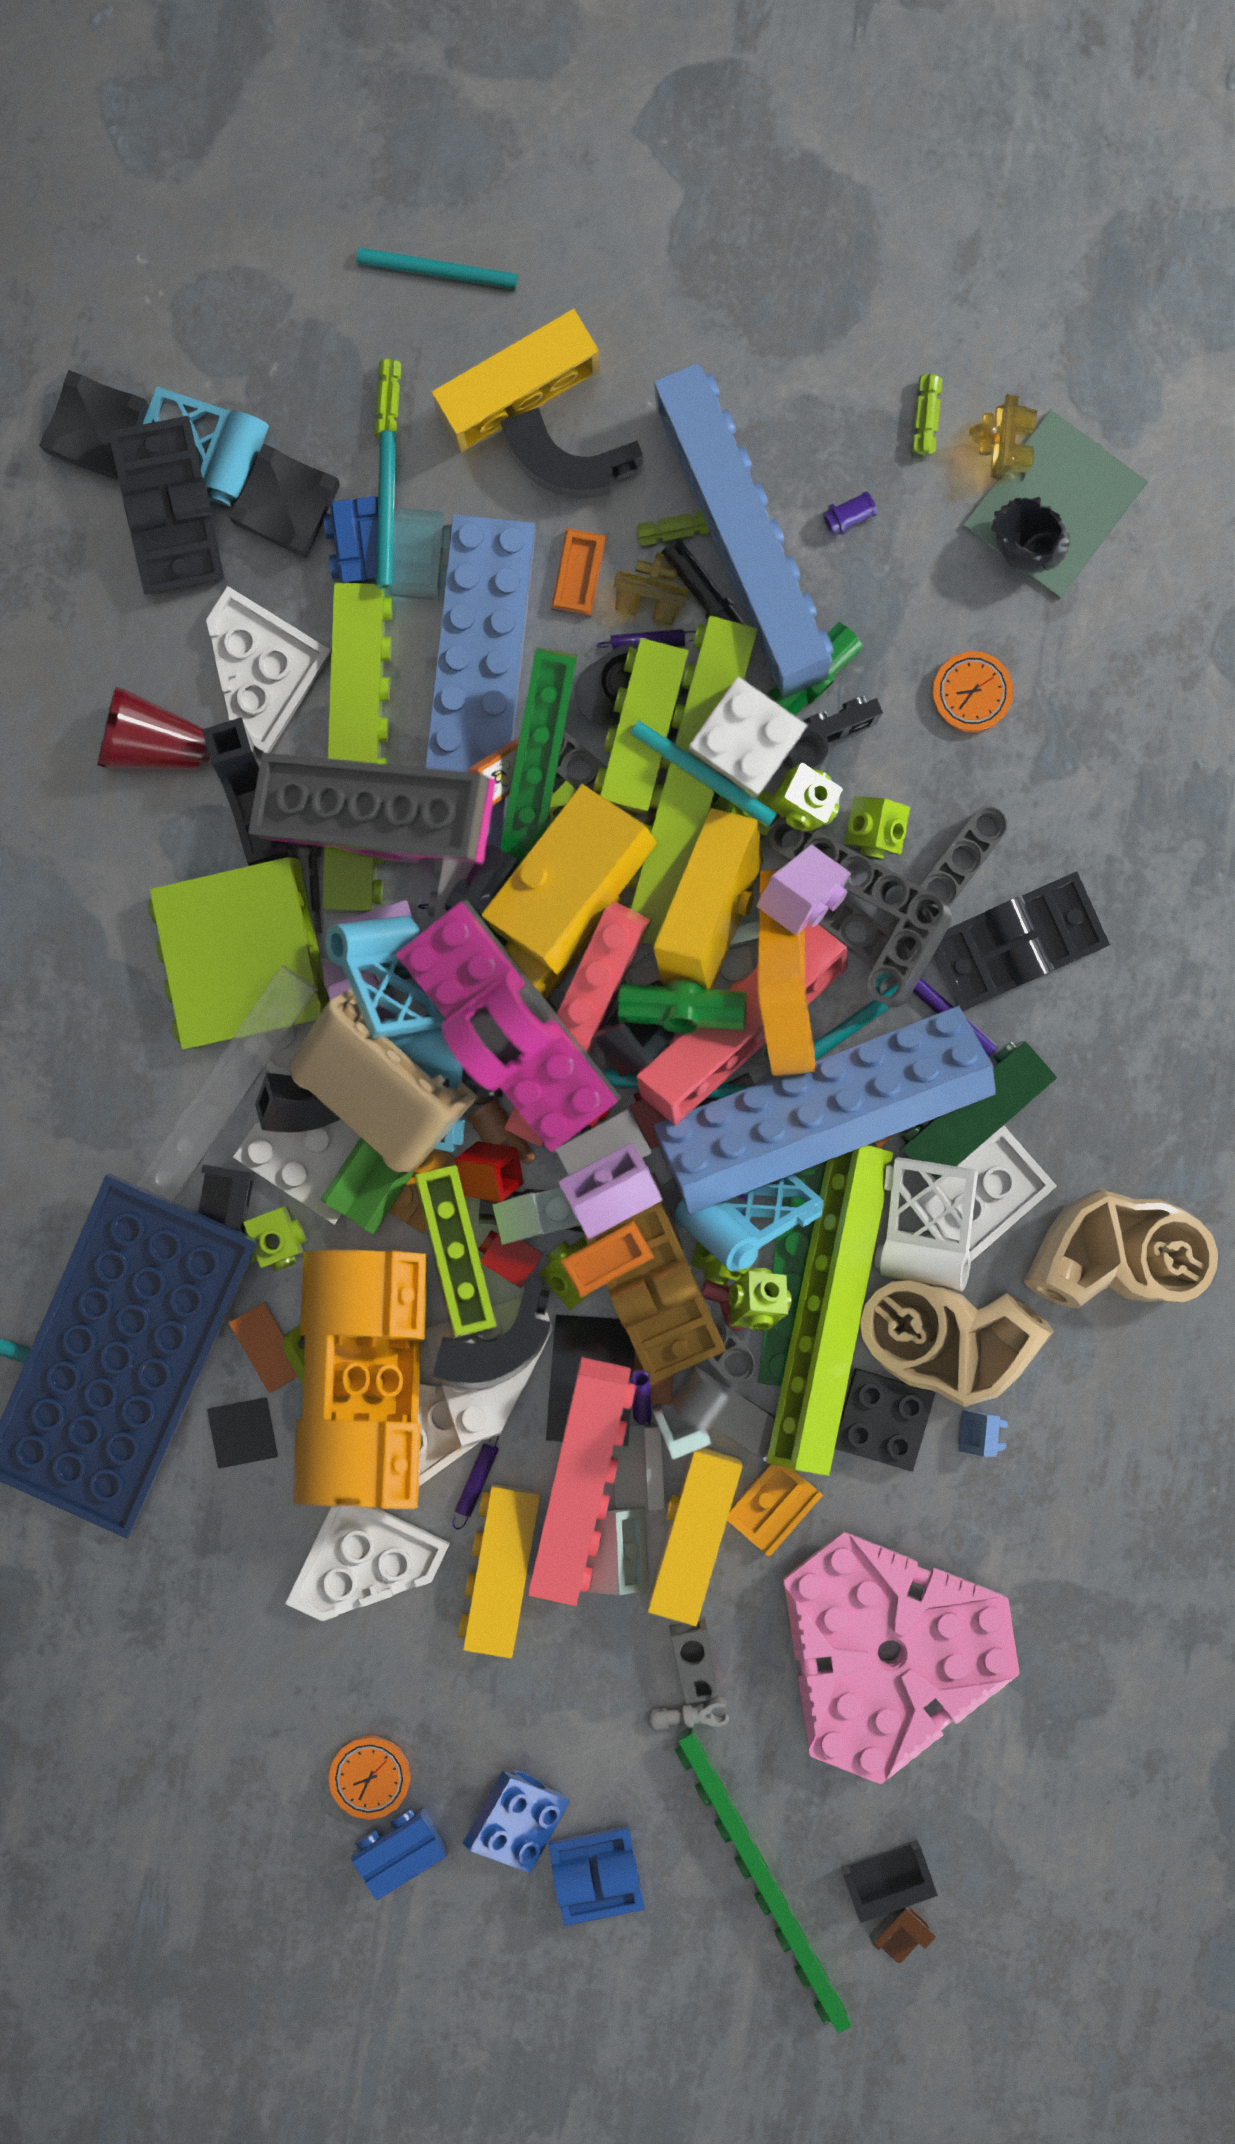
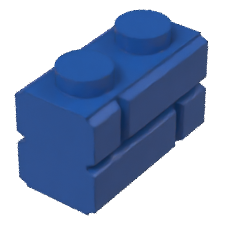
(355, 538)
(399, 1852)

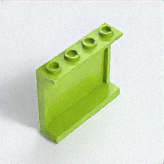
(226, 943)

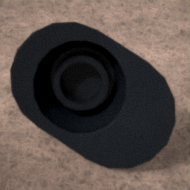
(599, 686)

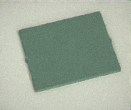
(1077, 482)

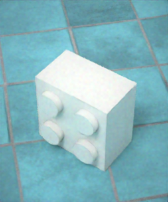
(747, 737)

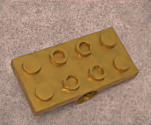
(663, 1302)

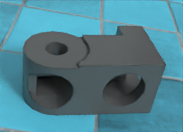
(694, 1661)

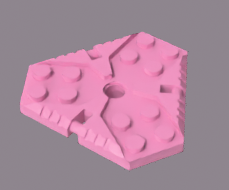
(869, 1709)

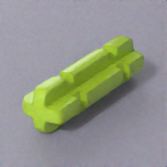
(387, 396)
(927, 414)
(671, 528)

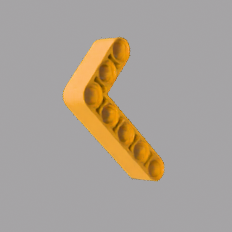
(783, 994)

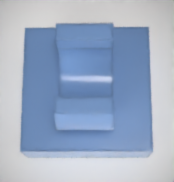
(980, 1433)

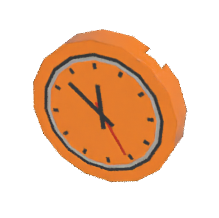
(972, 691)
(369, 1777)

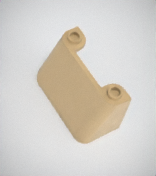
(376, 1086)

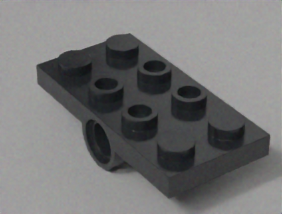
(166, 504)
(825, 729)
(1019, 941)

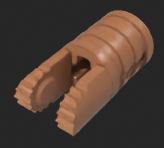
(490, 1125)

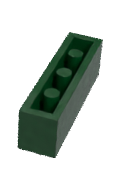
(955, 1135)

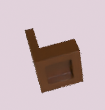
(901, 1933)

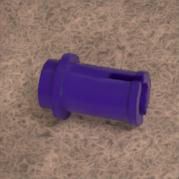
(849, 513)

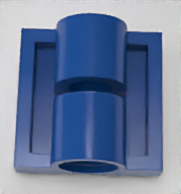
(516, 1820)
(596, 1875)

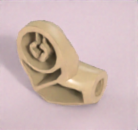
(1126, 1244)
(949, 1346)

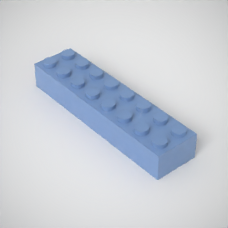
(741, 529)
(481, 646)
(825, 1113)

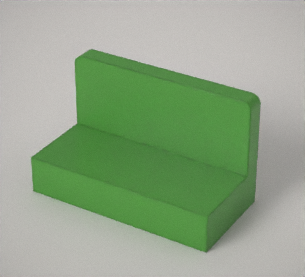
(365, 1187)

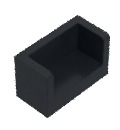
(631, 1044)
(226, 1195)
(889, 1881)

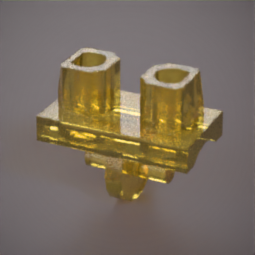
(1009, 421)
(667, 596)

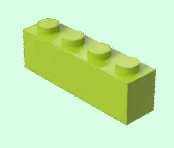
(651, 699)
(454, 1252)

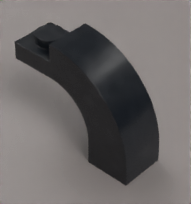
(559, 470)
(238, 770)
(290, 1108)
(492, 1363)

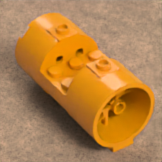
(360, 1379)

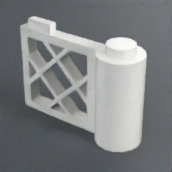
(921, 1256)

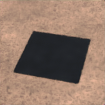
(242, 1432)

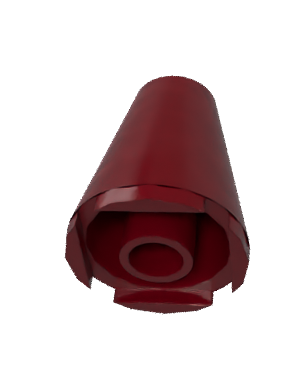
(149, 736)

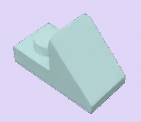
(534, 1215)

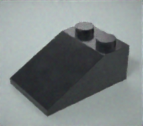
(587, 1338)

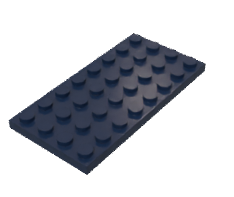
(119, 1354)

